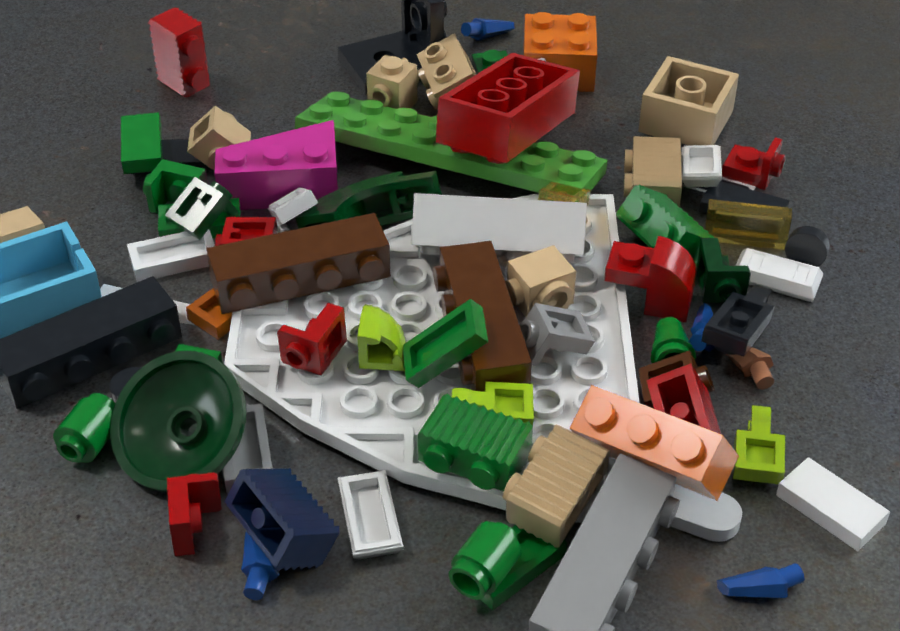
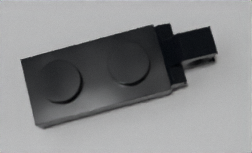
(739, 321)

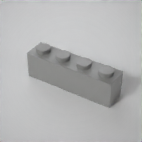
(608, 550)

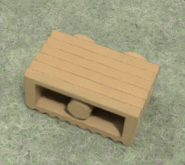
(655, 165)
(555, 485)

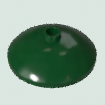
(162, 405)

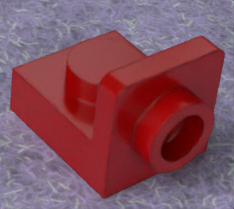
(754, 166)
(246, 228)
(318, 344)
(187, 501)

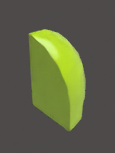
(380, 340)

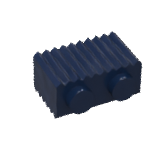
(282, 518)

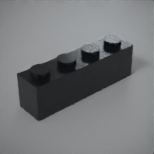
(87, 341)

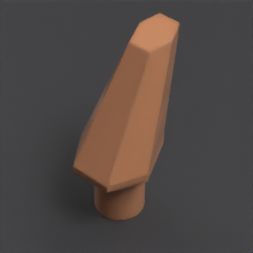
(757, 365)

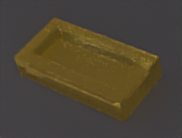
(748, 223)

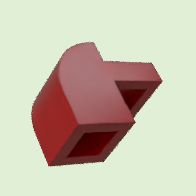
(664, 271)

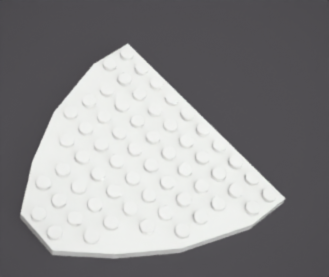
(380, 413)

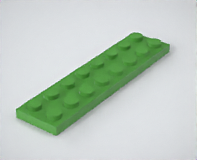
(413, 138)

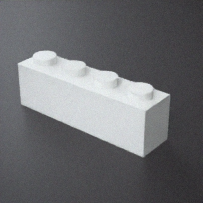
(510, 224)

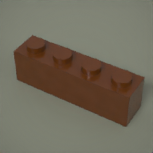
(298, 262)
(475, 274)

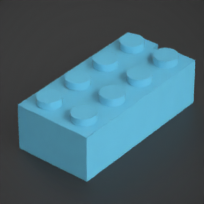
(43, 277)

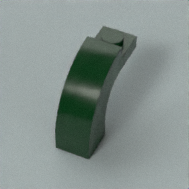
(385, 195)

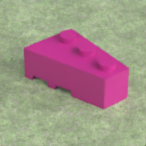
(278, 164)

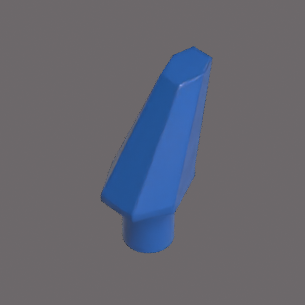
(486, 28)
(703, 316)
(257, 570)
(763, 582)

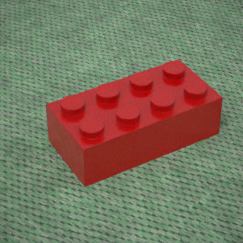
(506, 107)

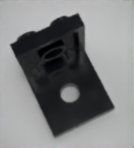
(420, 27)

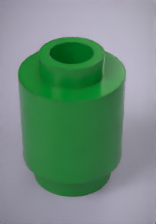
(85, 429)
(484, 560)

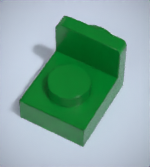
(169, 182)

